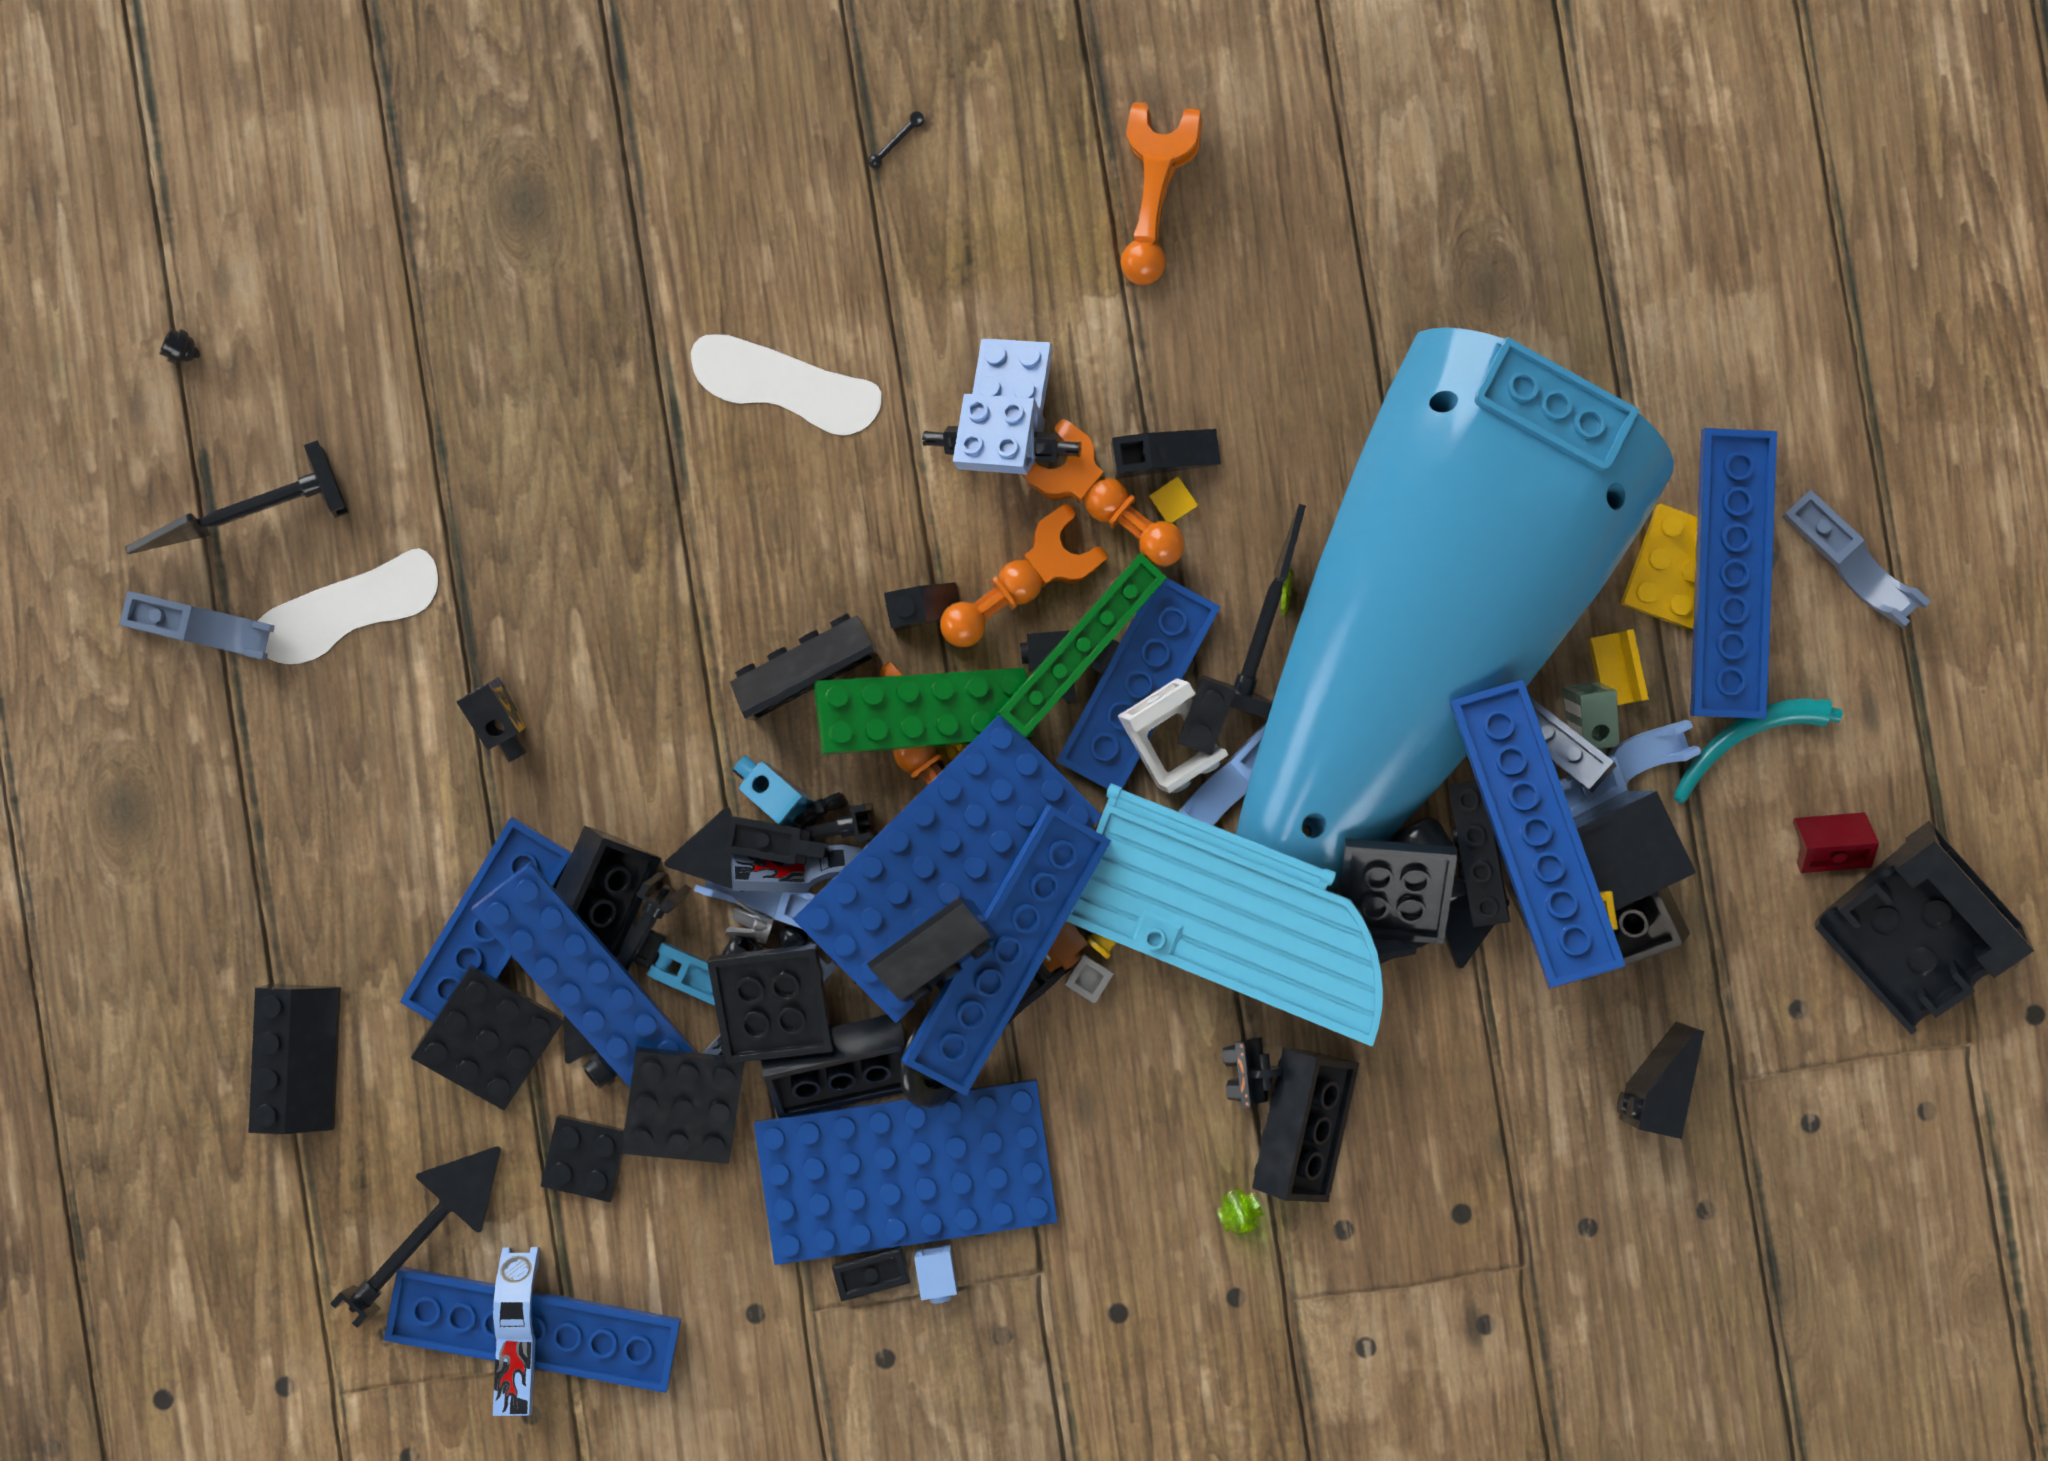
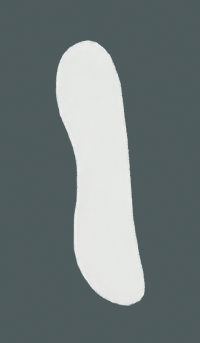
(757, 374)
(320, 618)

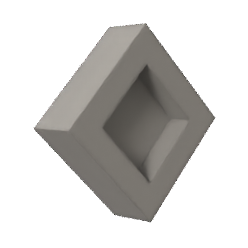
(1089, 978)

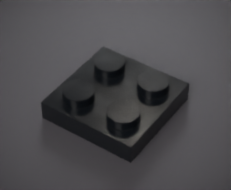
(583, 1158)

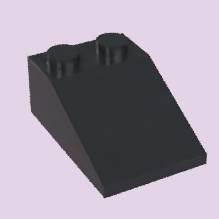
(1649, 927)
(1661, 1088)

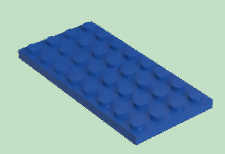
(941, 847)
(905, 1172)

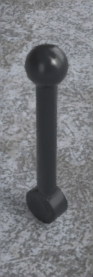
(916, 120)

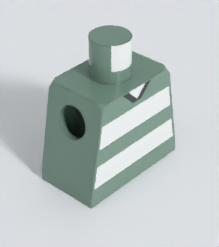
(1593, 713)

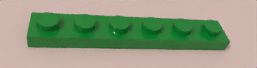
(1081, 645)

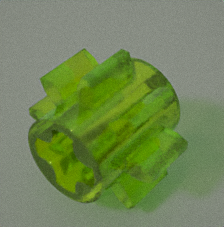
(1239, 1212)

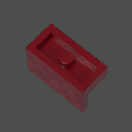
(1835, 842)

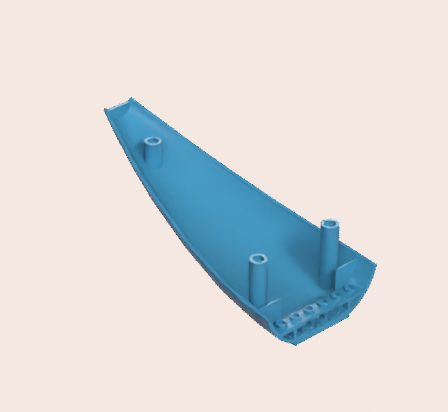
(1451, 569)

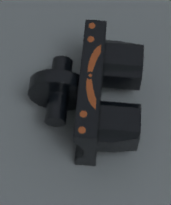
(1253, 1072)

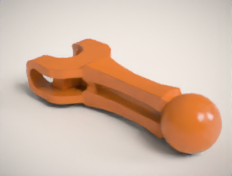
(1161, 155)

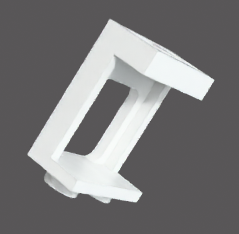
(1152, 711)

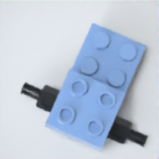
(1004, 414)

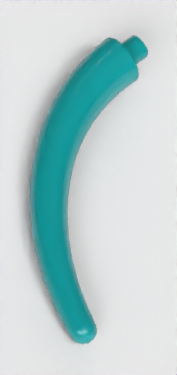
(1780, 713)

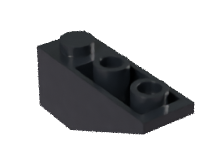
(1164, 452)

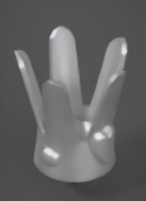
(759, 924)

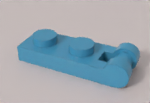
(692, 977)

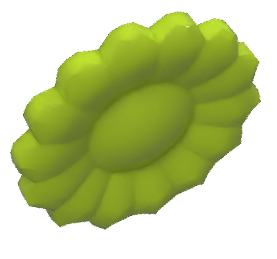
(1287, 593)

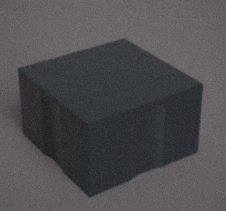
(1627, 847)

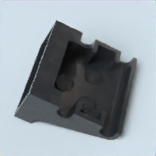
(1923, 929)

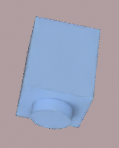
(936, 1273)

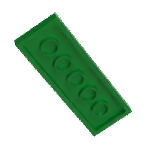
(911, 709)

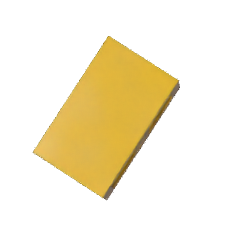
(1619, 665)

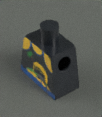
(490, 704)

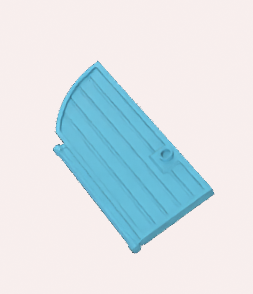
(1233, 915)

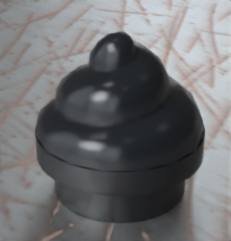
(179, 347)
(599, 1071)

